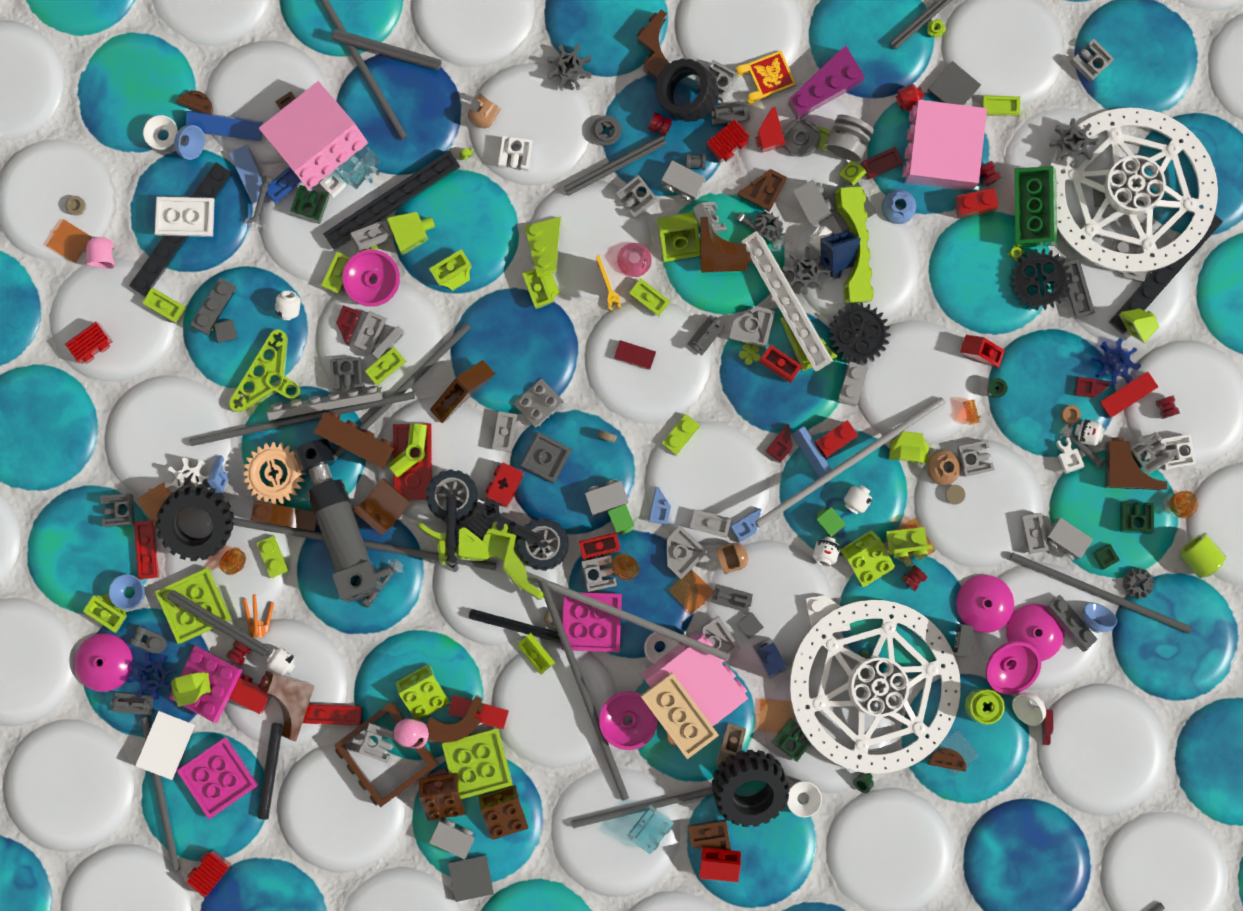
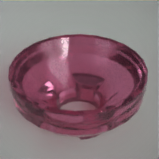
(634, 269)

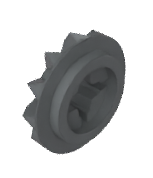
(608, 122)
(770, 231)
(1130, 579)

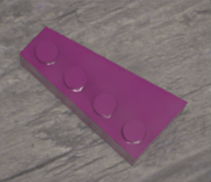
(831, 81)

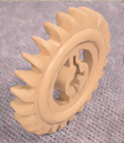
(278, 491)

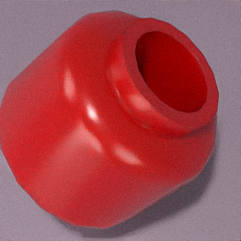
(909, 96)

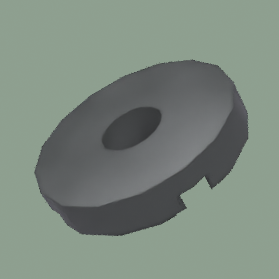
(804, 148)

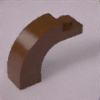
(451, 732)

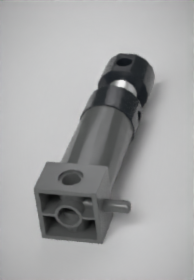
(338, 525)

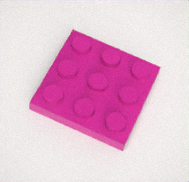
(590, 627)
(222, 680)
(217, 778)

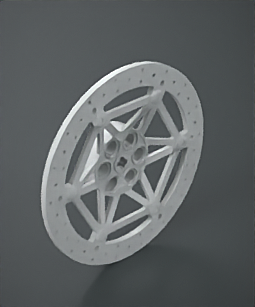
(1190, 146)
(901, 692)

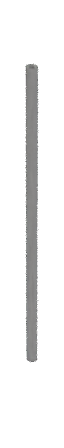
(849, 462)
(630, 617)

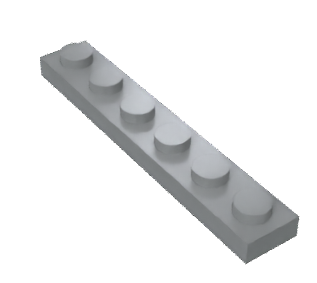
(332, 401)

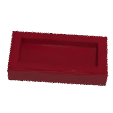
(882, 163)
(634, 355)

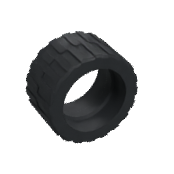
(670, 77)

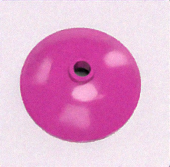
(367, 265)
(971, 603)
(1029, 619)
(116, 662)
(1018, 672)
(613, 723)

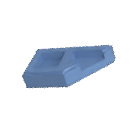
(218, 478)
(660, 508)
(746, 526)

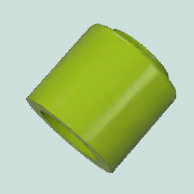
(1202, 555)
(974, 706)

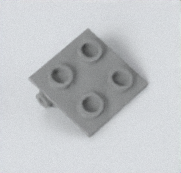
(538, 403)

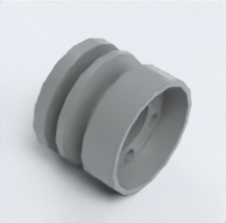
(849, 138)

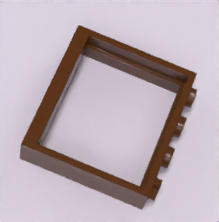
(354, 768)

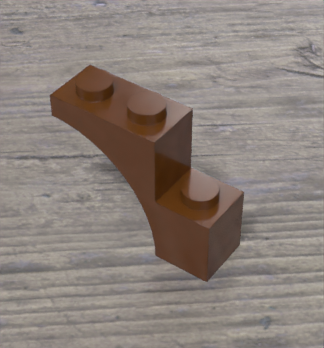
(649, 40)

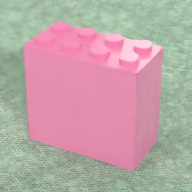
(313, 135)
(944, 145)
(702, 677)

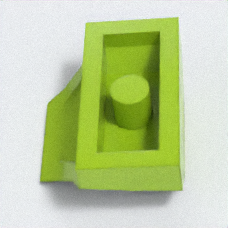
(452, 271)
(541, 289)
(909, 448)
(105, 612)
(190, 687)

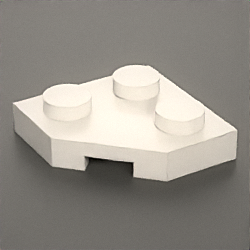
(819, 607)

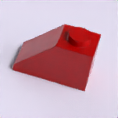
(770, 133)
(982, 350)

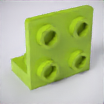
(907, 540)
(867, 558)
(421, 692)

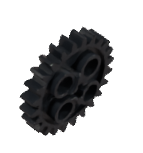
(1058, 276)
(845, 324)

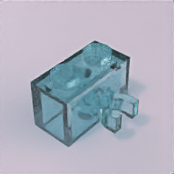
(359, 167)
(650, 829)

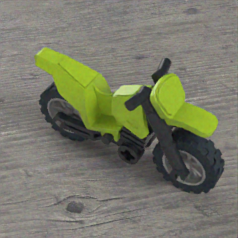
(490, 535)

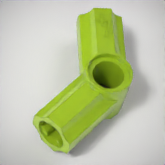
(416, 439)

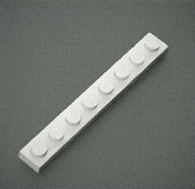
(787, 301)

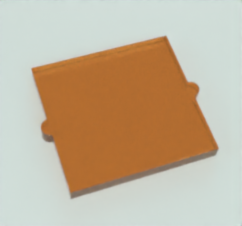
(69, 241)
(152, 501)
(691, 591)
(774, 715)

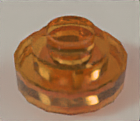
(1184, 504)
(232, 561)
(625, 567)

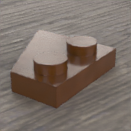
(764, 189)
(709, 835)

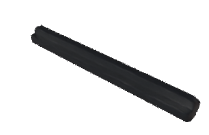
(514, 625)
(270, 771)

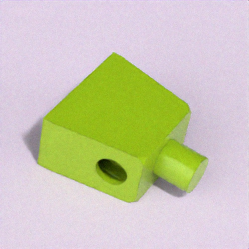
(410, 230)

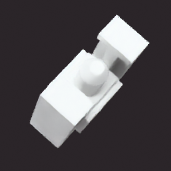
(525, 152)
(1181, 461)

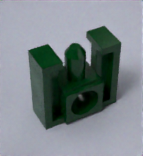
(300, 204)
(1145, 520)
(783, 736)

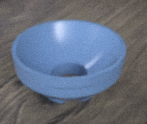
(194, 142)
(895, 215)
(117, 589)
(1098, 618)

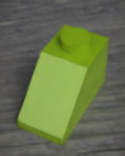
(1140, 323)

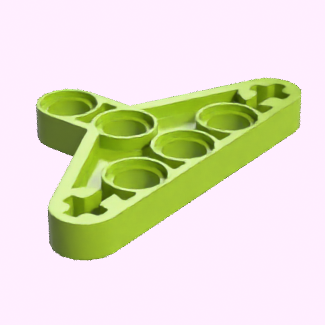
(271, 367)

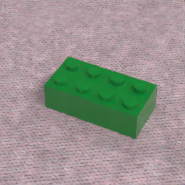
(1035, 207)

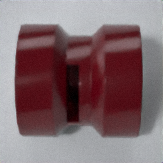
(660, 124)
(989, 174)
(1167, 407)
(914, 578)
(238, 652)

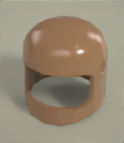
(485, 114)
(732, 557)

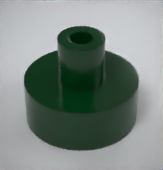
(1001, 387)
(863, 782)

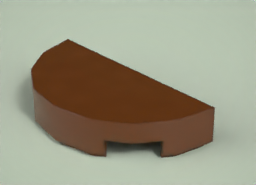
(196, 101)
(947, 759)

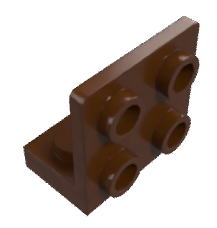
(382, 507)
(441, 796)
(503, 812)

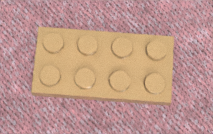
(679, 715)

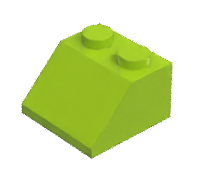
(679, 236)

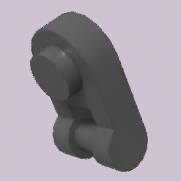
(155, 643)

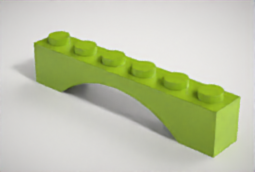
(851, 206)

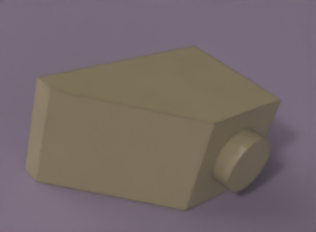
(731, 742)

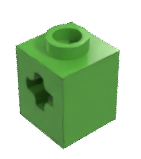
(621, 519)
(829, 521)

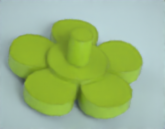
(750, 354)

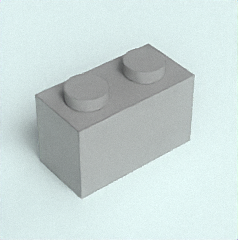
(682, 181)
(813, 201)
(852, 384)
(606, 497)
(1068, 539)
(452, 838)

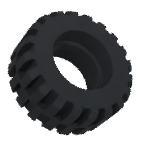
(182, 543)
(758, 807)

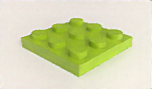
(203, 591)
(478, 762)

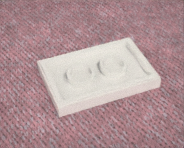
(184, 216)
(165, 745)

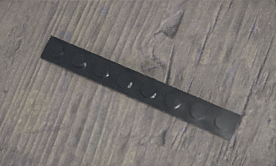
(392, 199)
(170, 245)
(1158, 281)

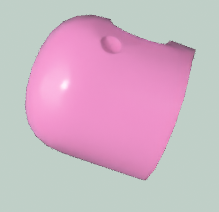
(100, 250)
(409, 731)

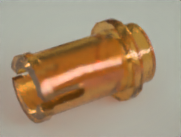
(971, 412)

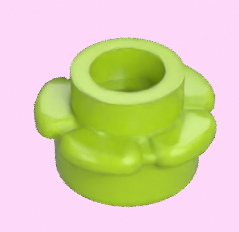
(931, 28)

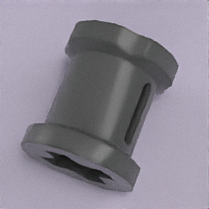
(695, 161)

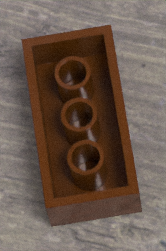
(352, 439)

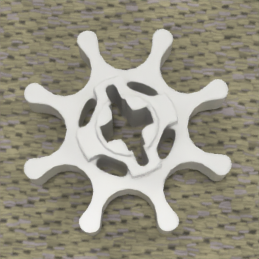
(180, 476)

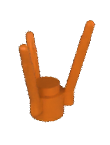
(256, 627)

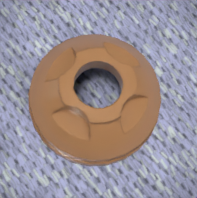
(936, 471)

